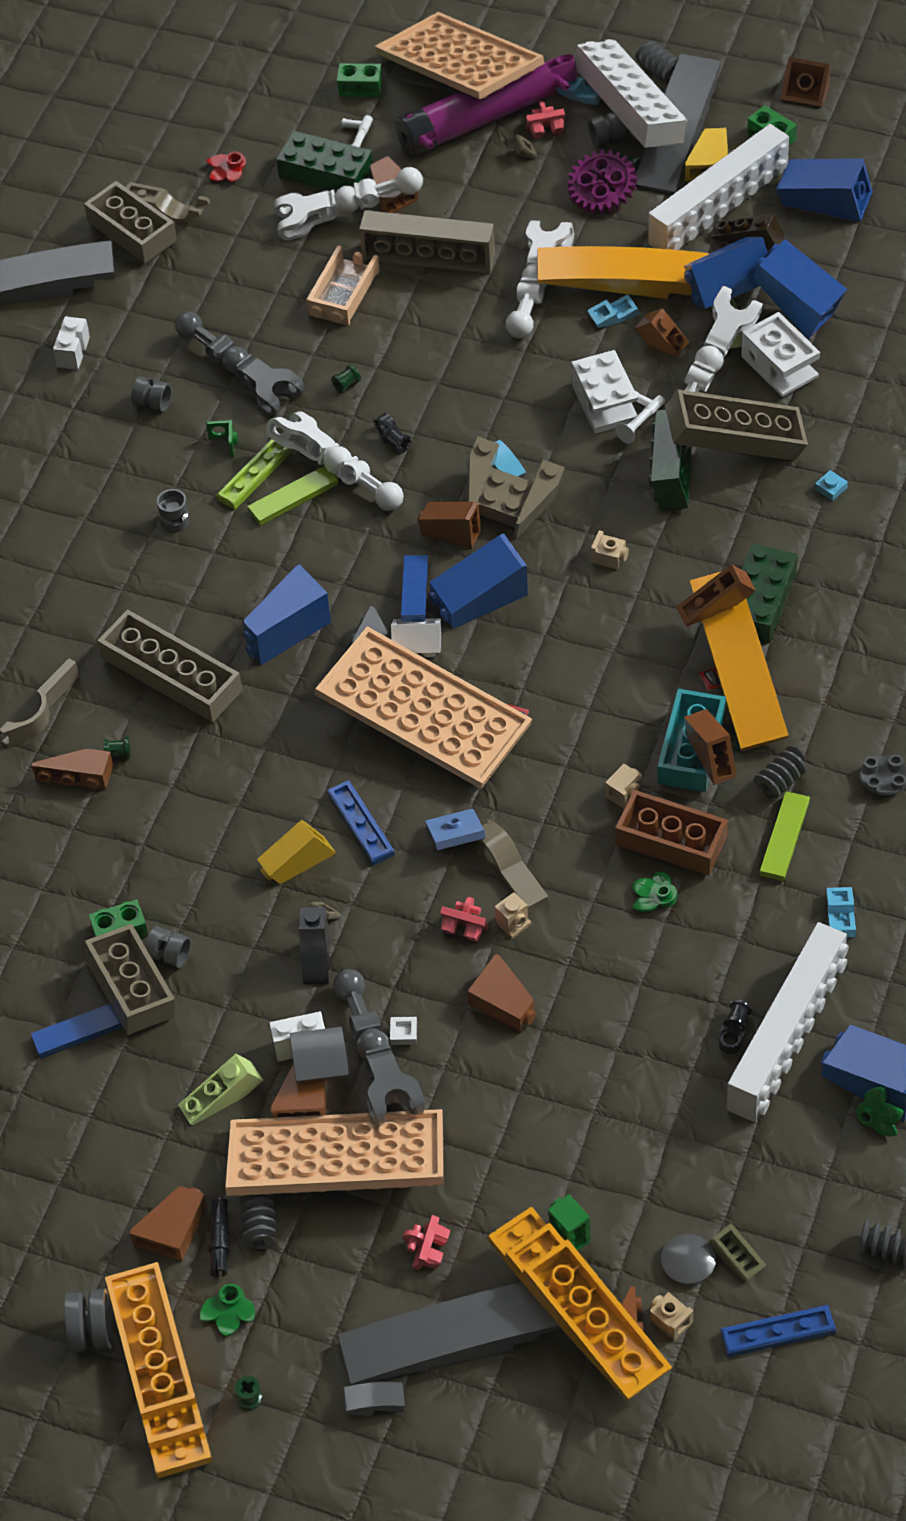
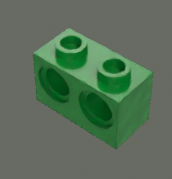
(359, 80)
(767, 116)
(117, 917)
(570, 1221)

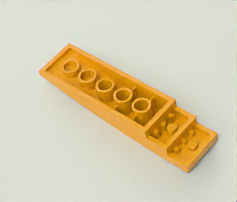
(617, 269)
(743, 674)
(579, 1302)
(158, 1370)

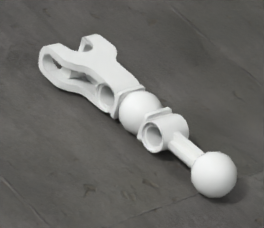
(307, 211)
(519, 322)
(727, 325)
(319, 447)

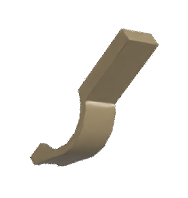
(166, 204)
(48, 695)
(511, 866)

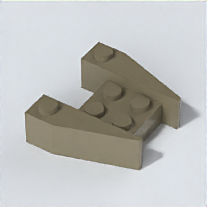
(506, 496)

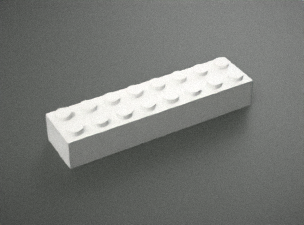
(630, 93)
(719, 189)
(787, 1022)

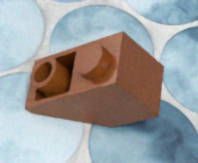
(662, 333)

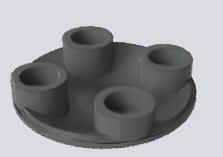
(883, 774)
(688, 1259)

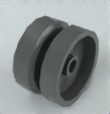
(85, 1320)

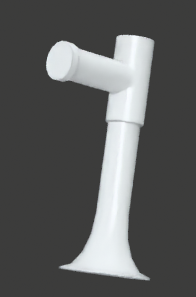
(362, 126)
(626, 432)

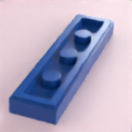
(414, 588)
(361, 823)
(75, 1030)
(777, 1331)

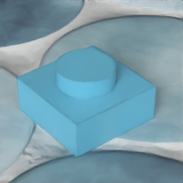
(831, 485)

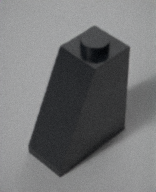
(314, 945)

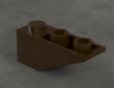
(759, 226)

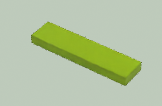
(253, 474)
(292, 495)
(784, 836)

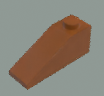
(717, 595)

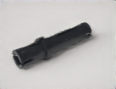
(219, 1248)

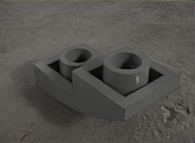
(368, 1397)

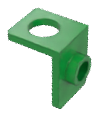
(228, 433)

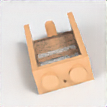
(341, 287)

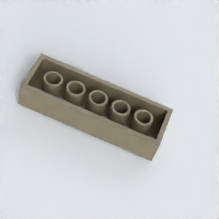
(427, 241)
(736, 425)
(170, 665)

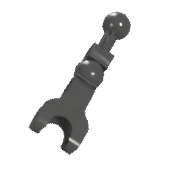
(251, 371)
(386, 1079)

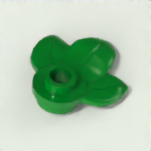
(654, 892)
(881, 1114)
(228, 1313)

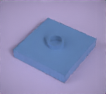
(455, 829)

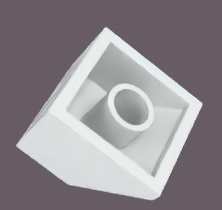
(418, 636)

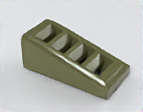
(723, 1253)

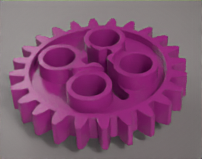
(589, 194)

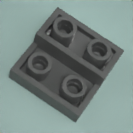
(319, 1054)

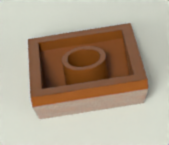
(806, 81)

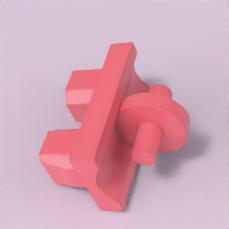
(544, 118)
(473, 923)
(431, 1233)

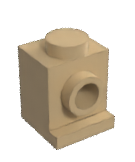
(608, 551)
(621, 785)
(512, 915)
(673, 1322)

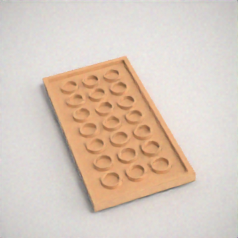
(459, 55)
(423, 707)
(334, 1153)

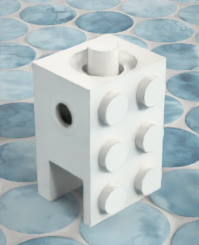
(780, 354)
(604, 391)

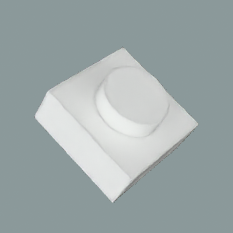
(403, 1031)

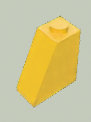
(707, 152)
(295, 853)

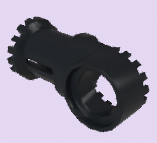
(391, 433)
(729, 1028)

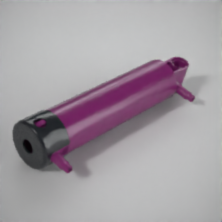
(462, 113)

